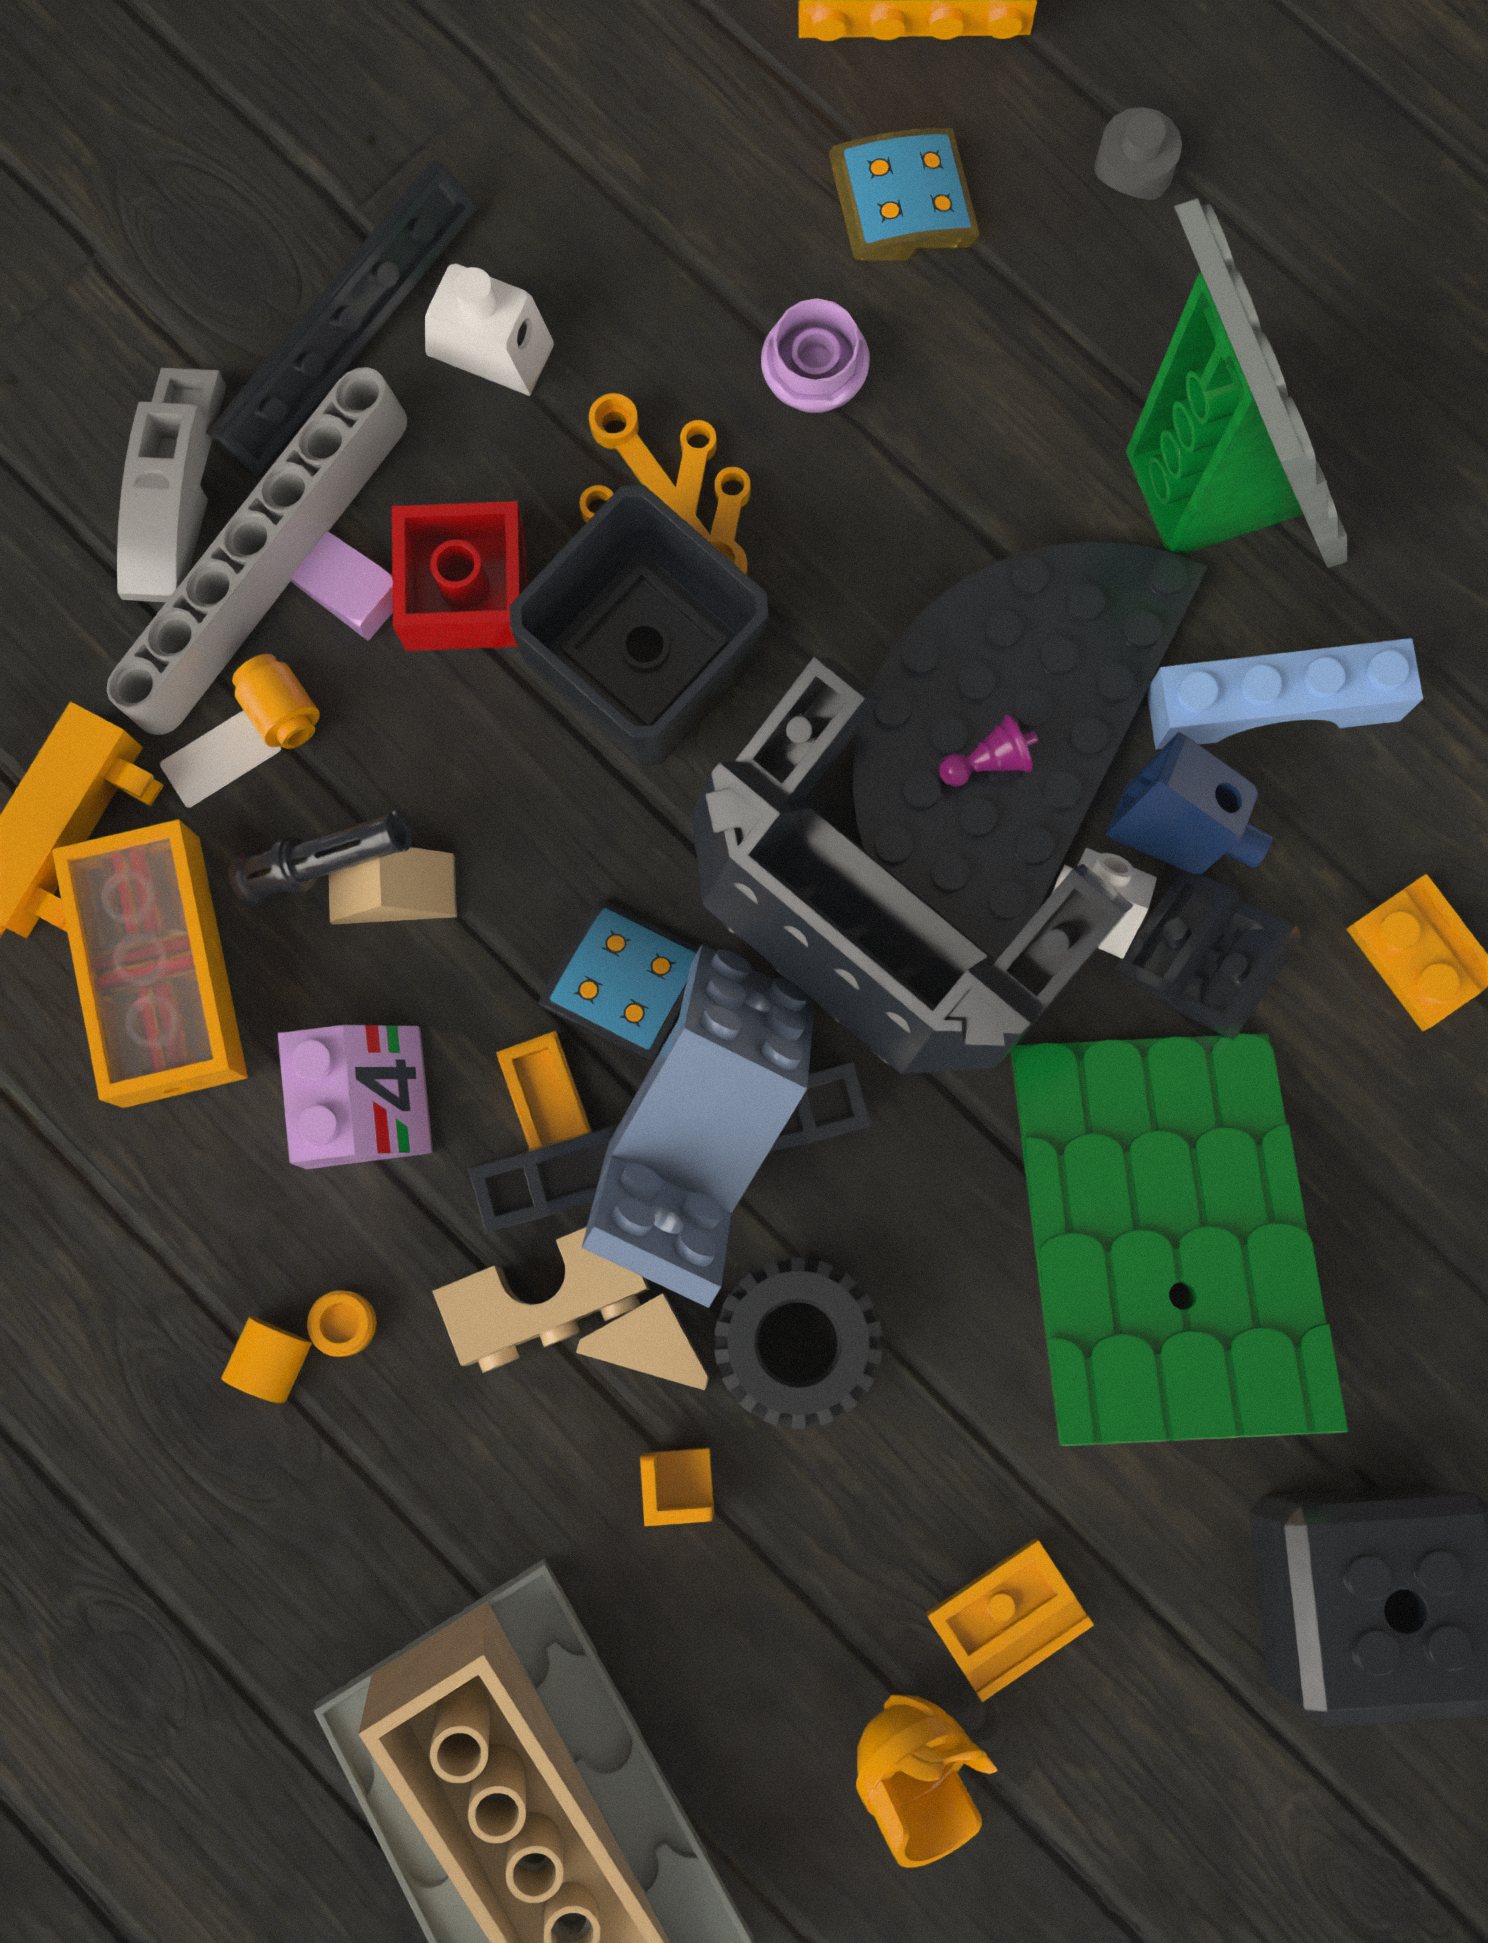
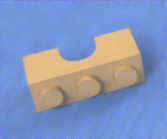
(490, 1320)

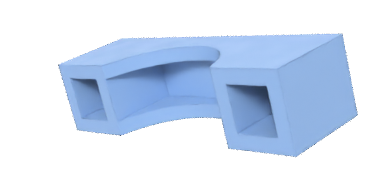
(1330, 684)

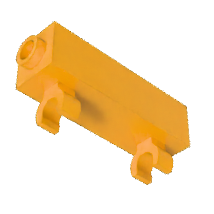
(60, 807)

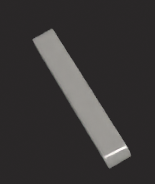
(257, 552)

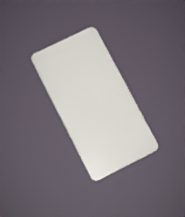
(216, 759)

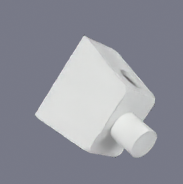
(478, 325)

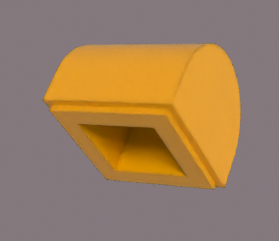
(266, 1361)

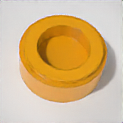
(341, 1323)

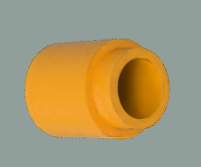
(275, 702)

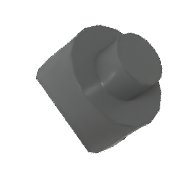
(1139, 153)

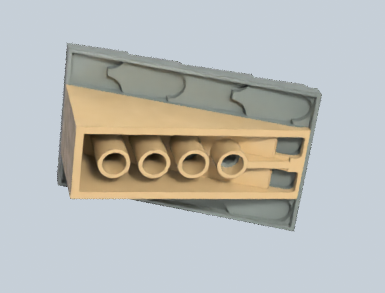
(522, 1785)

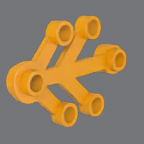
(686, 494)

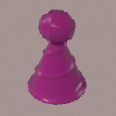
(1000, 751)

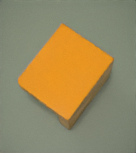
(677, 1486)

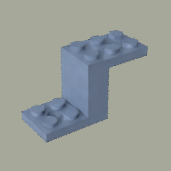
(702, 1125)

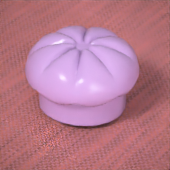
(815, 357)

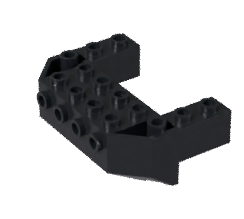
(852, 927)

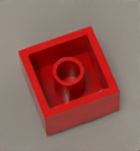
(457, 574)

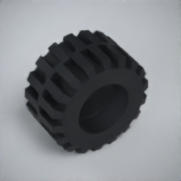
(855, 1356)

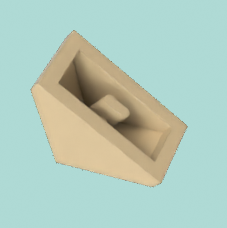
(395, 888)
(649, 1342)

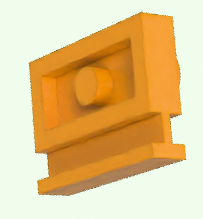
(1423, 952)
(1009, 1619)

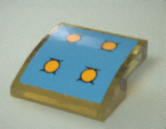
(903, 193)

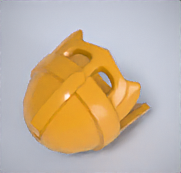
(912, 1779)

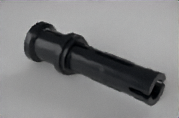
(377, 839)

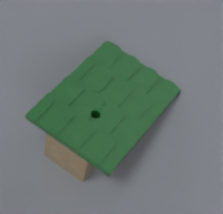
(1158, 1176)

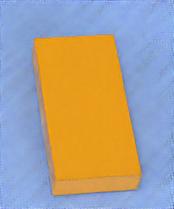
(543, 1090)

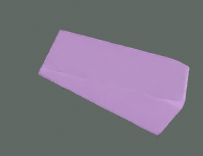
(347, 585)

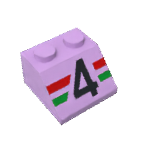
(354, 1094)

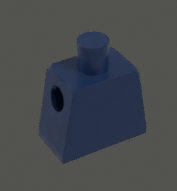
(1189, 810)

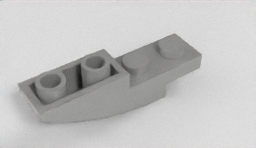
(162, 481)

